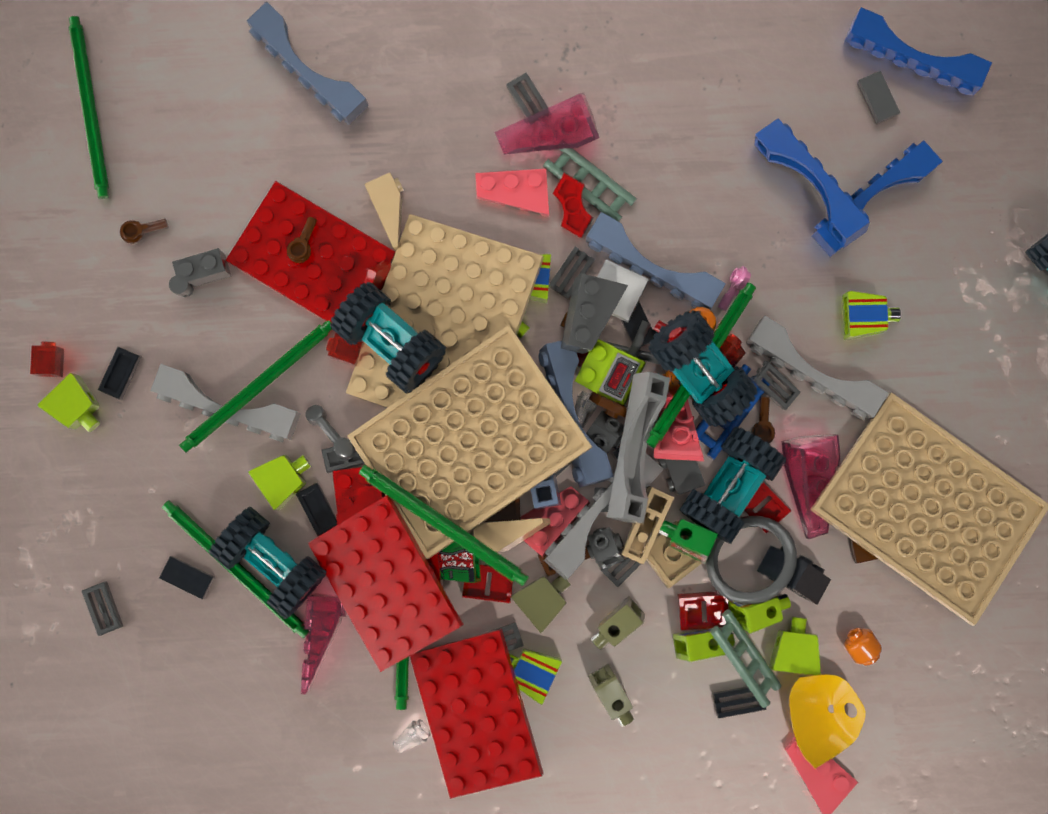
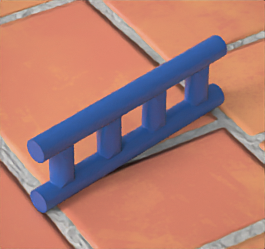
(715, 446)

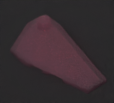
(557, 127)
(809, 469)
(322, 620)

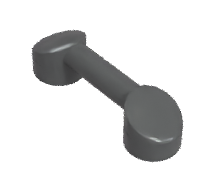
(342, 446)

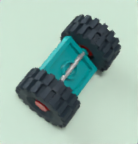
(369, 319)
(702, 369)
(734, 484)
(246, 540)

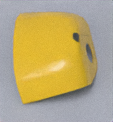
(816, 730)

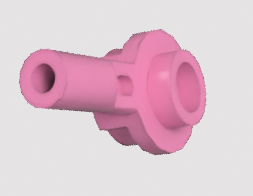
(738, 279)

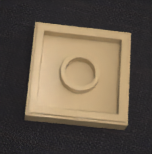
(668, 562)

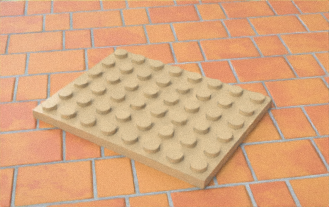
(453, 288)
(472, 438)
(931, 508)

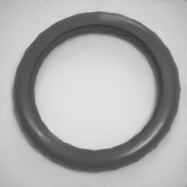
(777, 586)

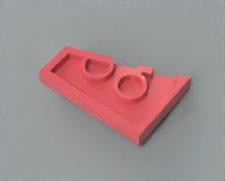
(515, 188)
(681, 438)
(560, 517)
(826, 784)

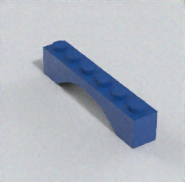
(873, 34)
(781, 147)
(910, 169)

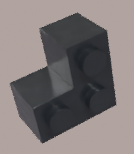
(807, 579)

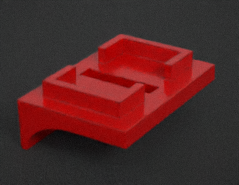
(774, 509)
(499, 590)
(691, 610)

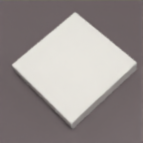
(632, 294)

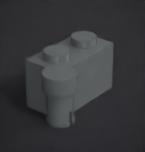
(198, 271)

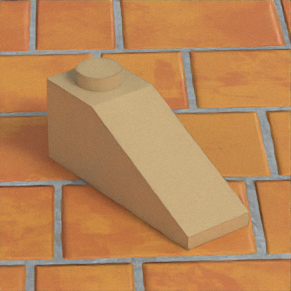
(388, 203)
(507, 534)
(644, 534)

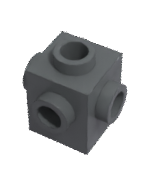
(606, 432)
(605, 547)

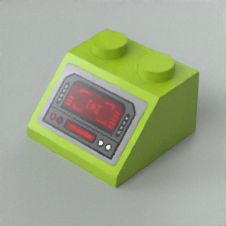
(609, 371)

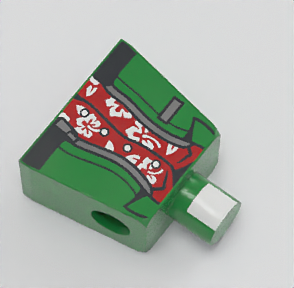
(700, 541)
(459, 564)

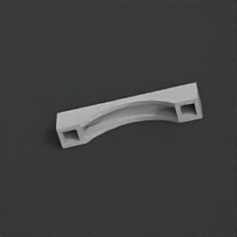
(773, 341)
(180, 386)
(628, 492)
(570, 551)

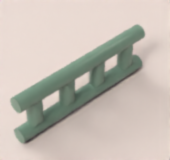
(605, 181)
(734, 656)

